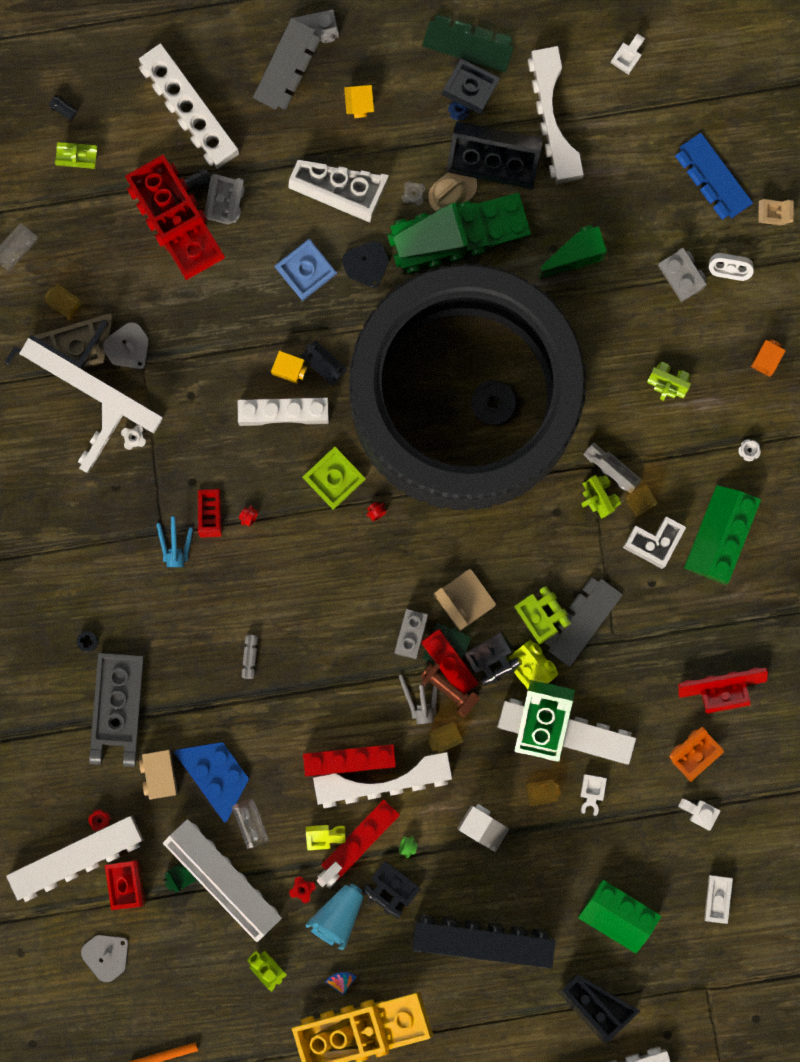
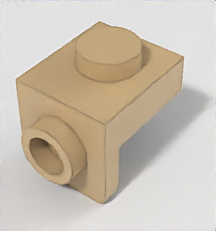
(776, 212)

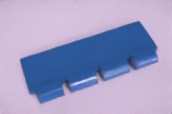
(719, 181)

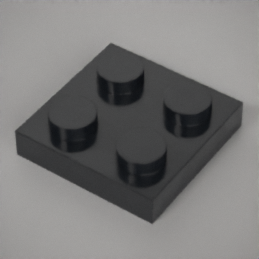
(470, 86)

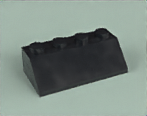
(494, 155)

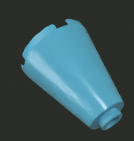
(337, 916)

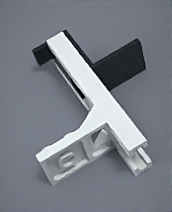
(113, 402)

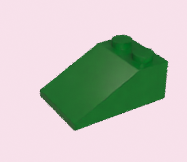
(581, 250)
(544, 720)

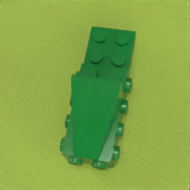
(457, 232)

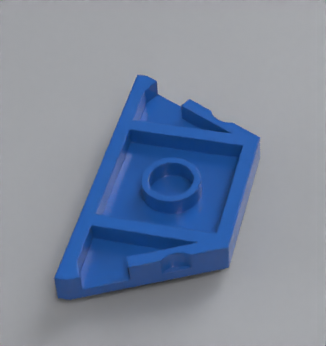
(216, 775)

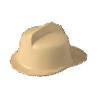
(451, 189)

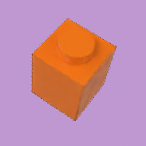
(768, 357)

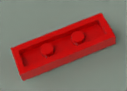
(449, 661)

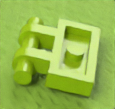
(537, 620)

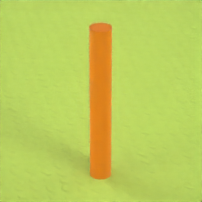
(169, 1054)

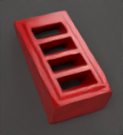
(209, 531)

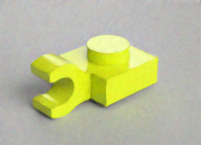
(320, 836)

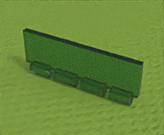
(467, 46)

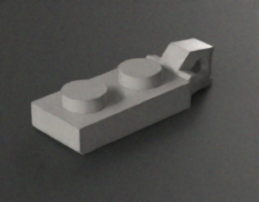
(613, 467)

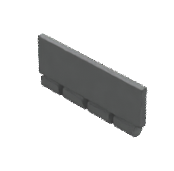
(286, 60)
(588, 617)

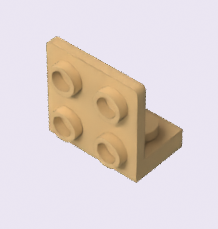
(465, 599)

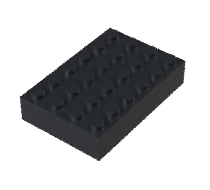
(483, 942)

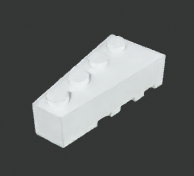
(340, 188)

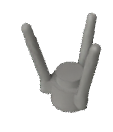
(424, 713)

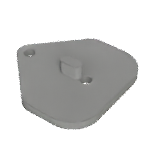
(132, 351)
(111, 951)

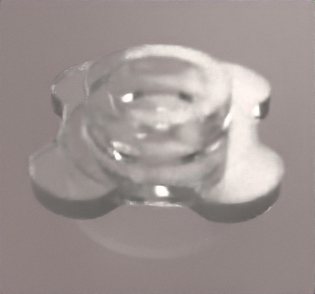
(417, 188)

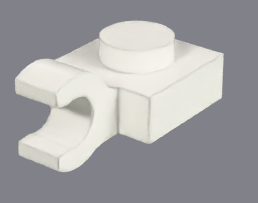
(627, 56)
(702, 813)
(329, 876)

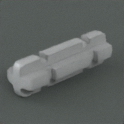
(249, 656)

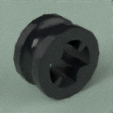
(93, 637)

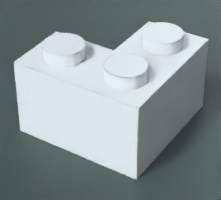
(655, 548)

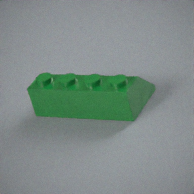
(722, 534)

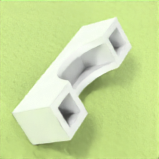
(283, 410)

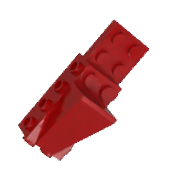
(174, 216)

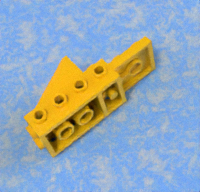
(363, 1030)

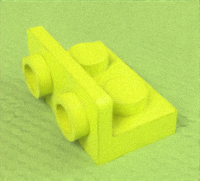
(533, 665)

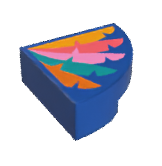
(341, 981)

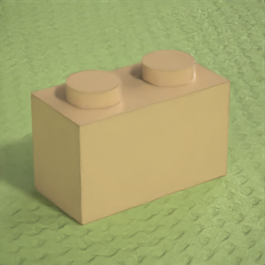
(159, 774)

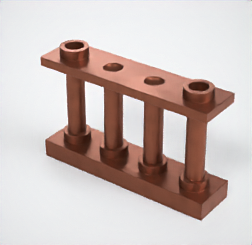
(464, 702)

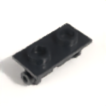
(323, 362)

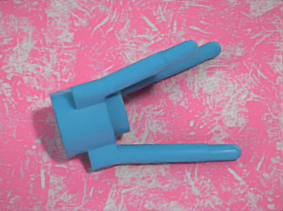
(174, 556)

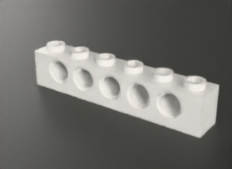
(160, 59)

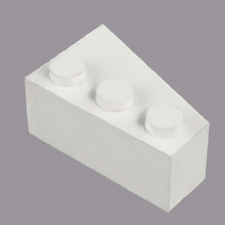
(482, 827)

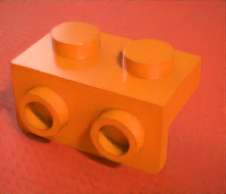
(695, 753)

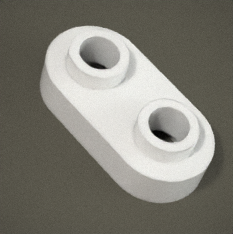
(730, 267)

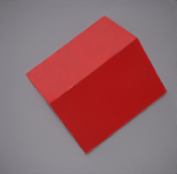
(125, 885)

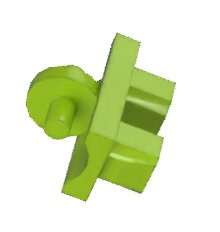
(76, 155)
(667, 383)
(597, 498)
(266, 969)

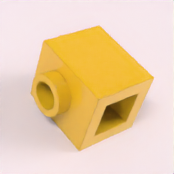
(359, 100)
(289, 367)

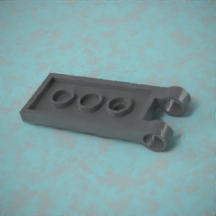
(118, 697)

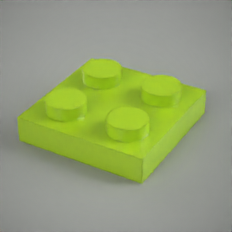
(334, 478)

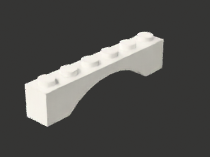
(565, 159)
(429, 770)

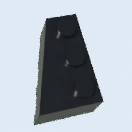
(597, 1007)

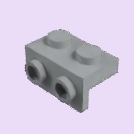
(224, 199)

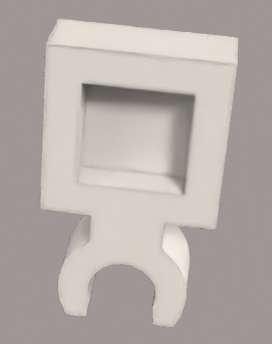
(592, 789)

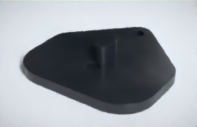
(369, 270)

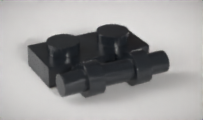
(489, 652)
(396, 884)

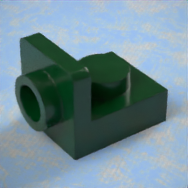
(178, 878)

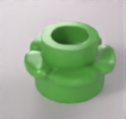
(408, 846)

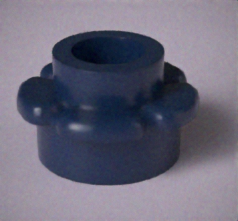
(454, 114)

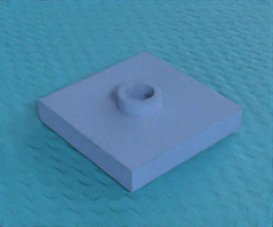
(305, 269)

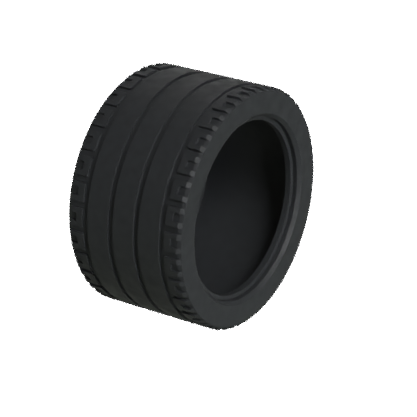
(484, 294)

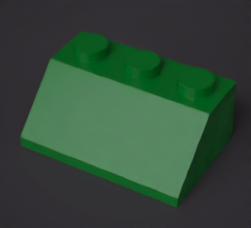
(619, 916)

